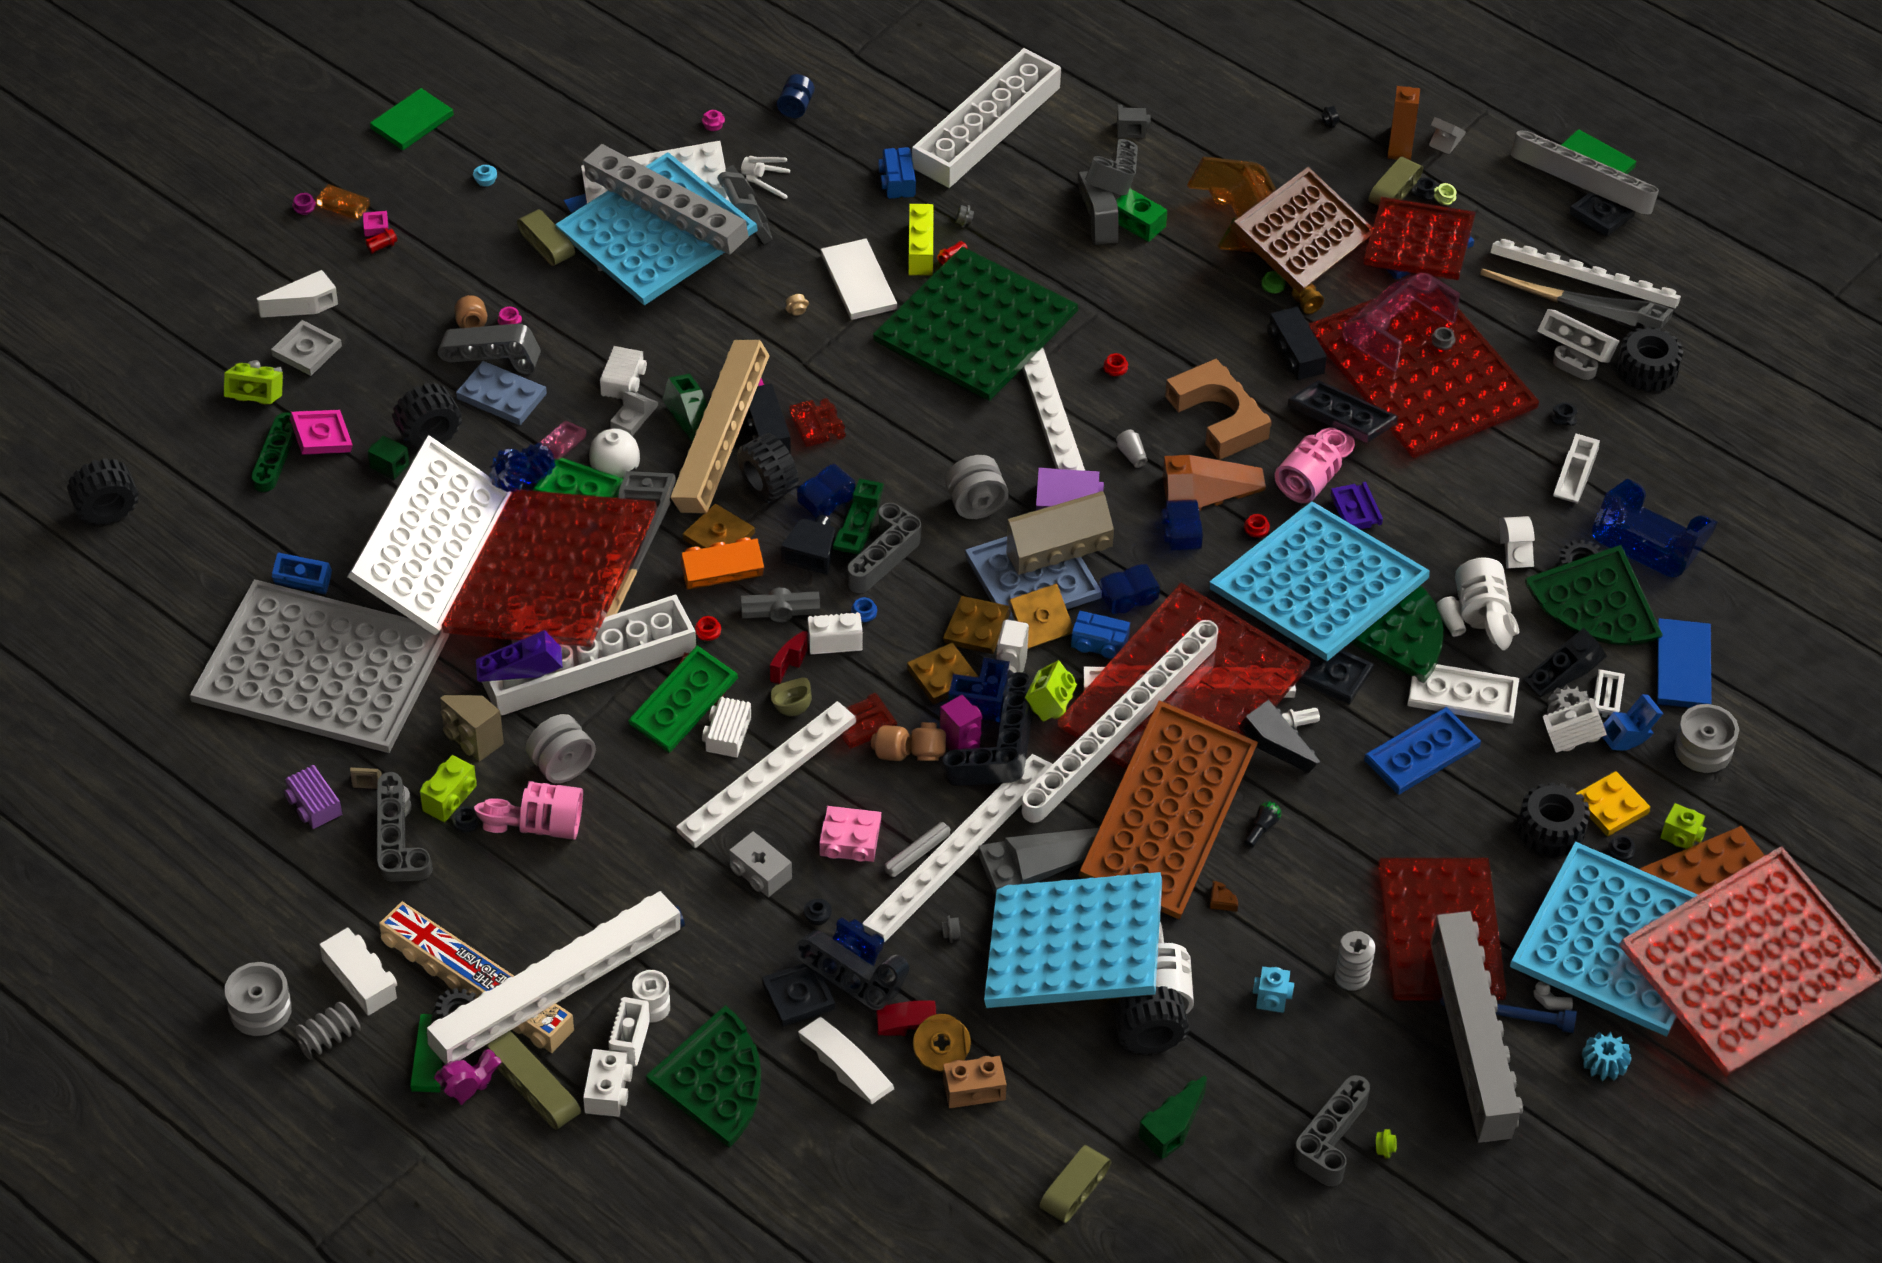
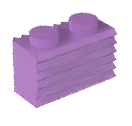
(313, 797)

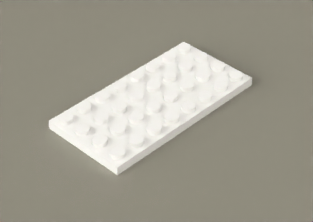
(429, 535)

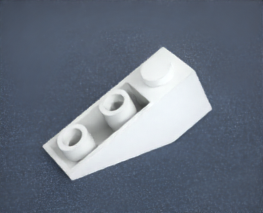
(301, 297)

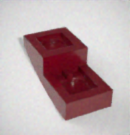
(790, 654)
(903, 1016)

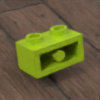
(253, 384)
(1051, 691)
(448, 788)

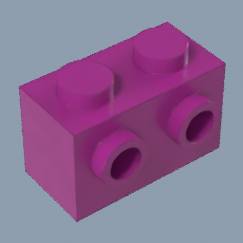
(961, 724)

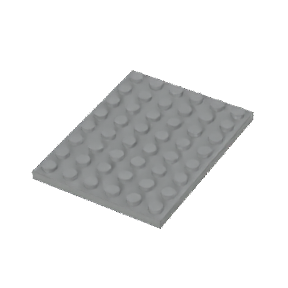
(319, 666)

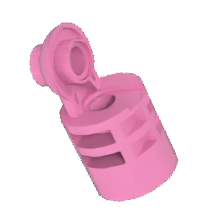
(1313, 464)
(535, 810)

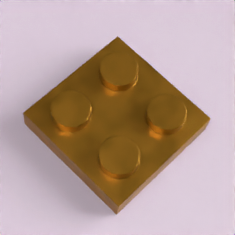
(976, 624)
(936, 669)

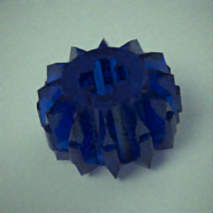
(541, 462)
(509, 470)

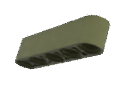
(533, 1081)

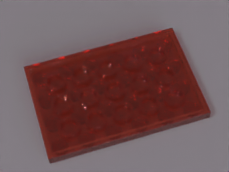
(1413, 897)

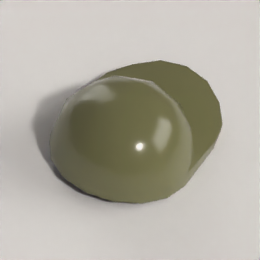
(792, 697)

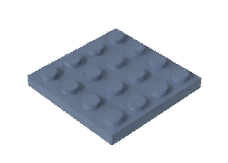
(1003, 583)

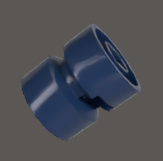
(795, 96)

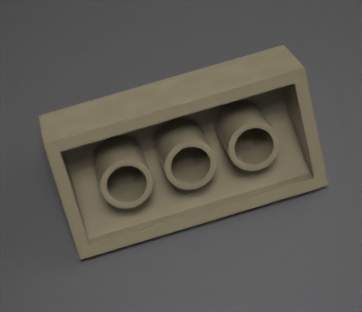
(1059, 533)

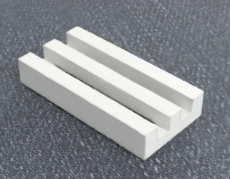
(1605, 709)

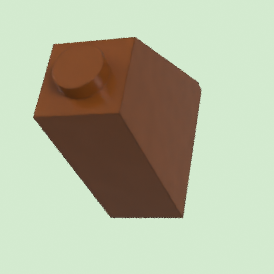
(1403, 122)

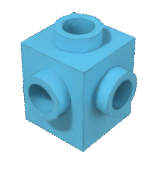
(1273, 989)

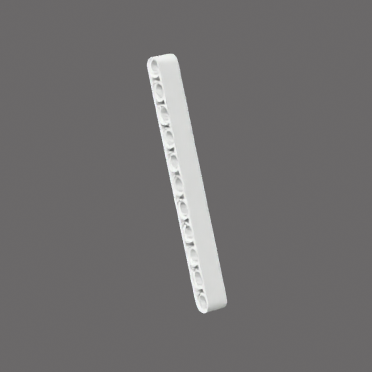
(1117, 730)

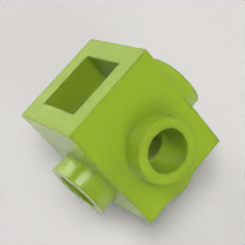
(1683, 827)

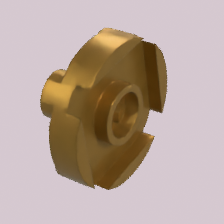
(928, 1033)

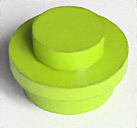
(1386, 1143)

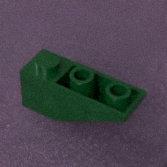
(685, 402)
(1169, 1125)

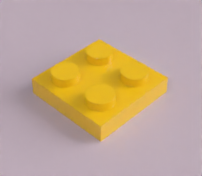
(1614, 803)

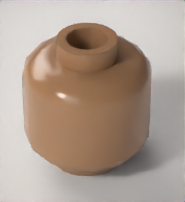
(470, 312)
(928, 742)
(891, 743)

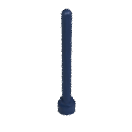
(1563, 1020)

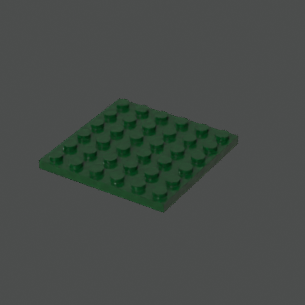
(975, 323)

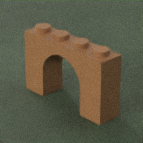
(1214, 383)

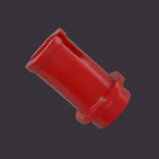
(381, 240)
(945, 254)

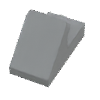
(1445, 136)
(633, 413)

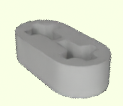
(1575, 362)

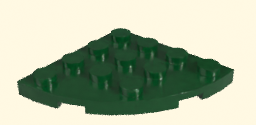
(1597, 596)
(1407, 635)
(714, 1076)

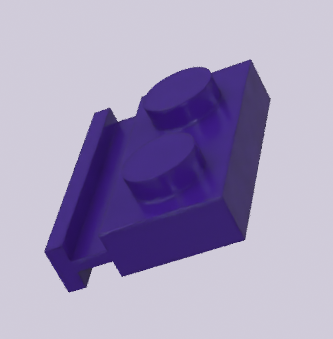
(1356, 505)

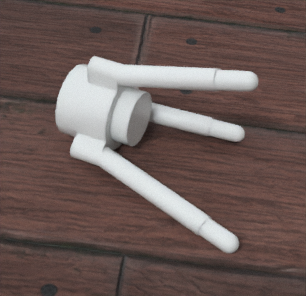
(753, 168)

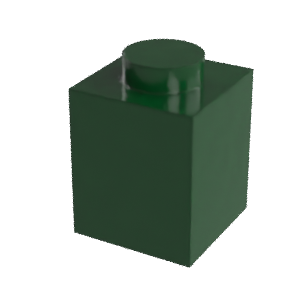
(388, 457)

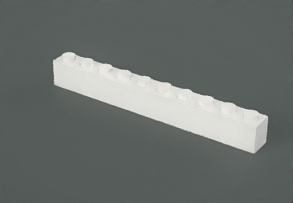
(553, 978)

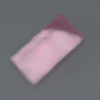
(564, 439)

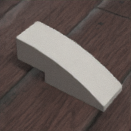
(1577, 468)

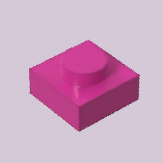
(375, 222)

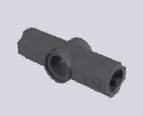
(780, 604)

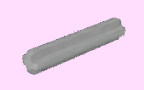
(917, 849)

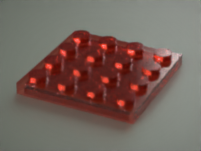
(1419, 238)

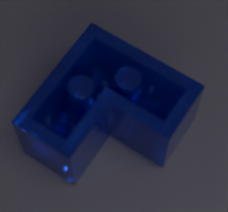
(986, 691)

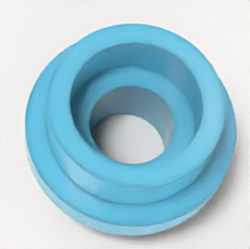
(485, 175)

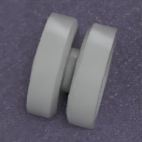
(976, 486)
(1706, 738)
(560, 748)
(258, 998)

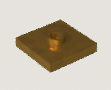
(716, 527)
(1043, 613)

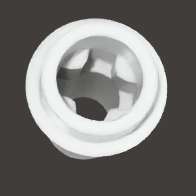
(1451, 615)

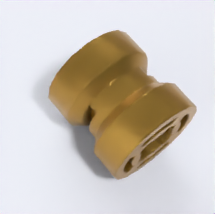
(1309, 299)

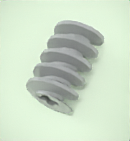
(1354, 960)
(325, 1028)

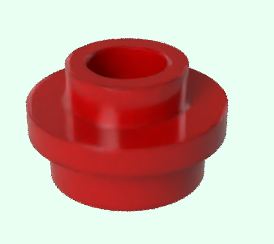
(1115, 365)
(1257, 526)
(708, 628)

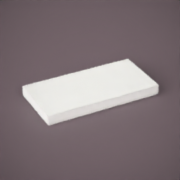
(858, 279)
(1466, 693)

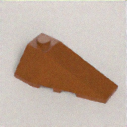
(1209, 479)

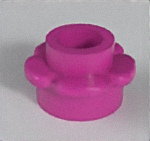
(713, 120)
(509, 315)

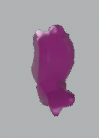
(463, 1079)

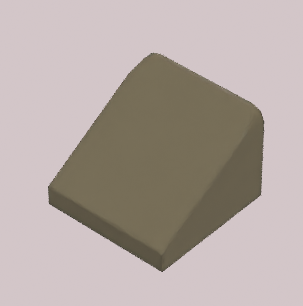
(365, 777)

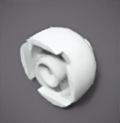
(614, 452)

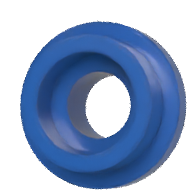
(866, 608)

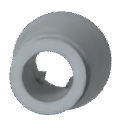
(1131, 446)

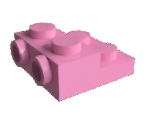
(850, 834)

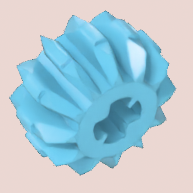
(1606, 1056)

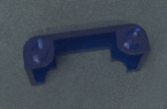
(1648, 535)

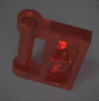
(867, 722)

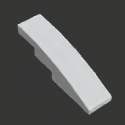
(847, 1060)

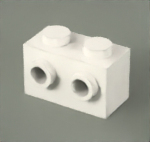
(606, 1083)

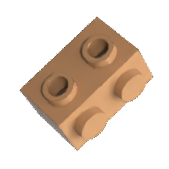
(974, 1081)

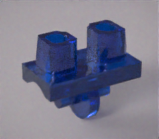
(854, 939)

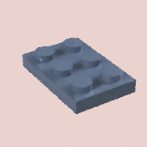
(501, 393)

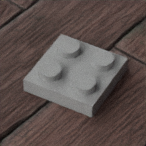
(306, 347)

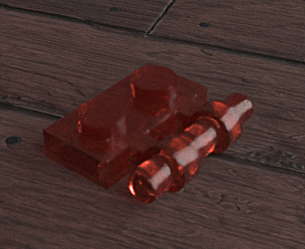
(810, 423)

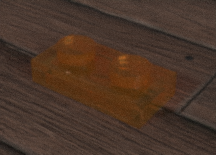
(342, 202)

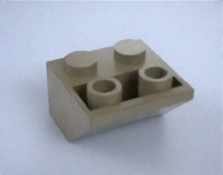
(472, 724)

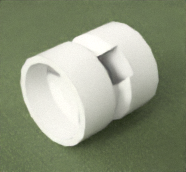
(653, 988)

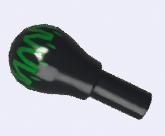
(1267, 816)

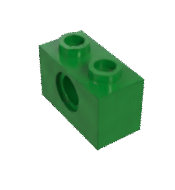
(1141, 215)

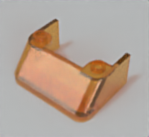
(1233, 183)

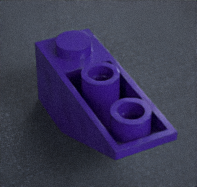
(524, 659)

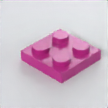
(321, 432)

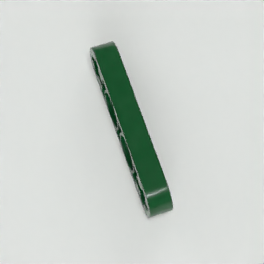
(272, 451)

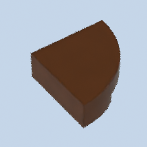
(1223, 898)

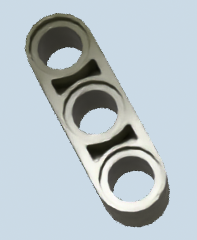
(1396, 181)
(546, 237)
(1075, 1183)

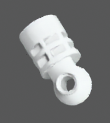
(1486, 599)
(1175, 970)

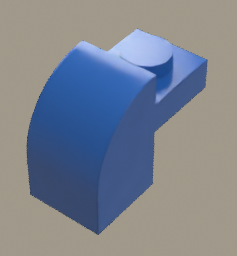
(1633, 727)

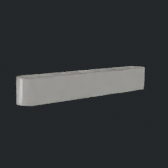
(1584, 172)

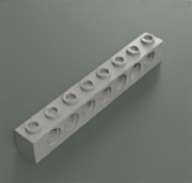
(666, 199)

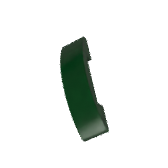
(860, 517)

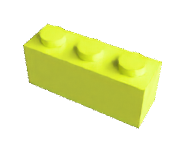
(921, 239)

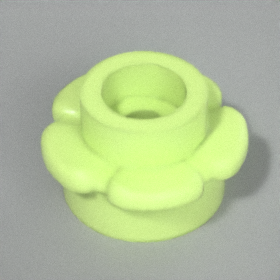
(1445, 194)

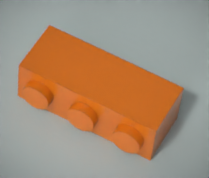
(722, 563)

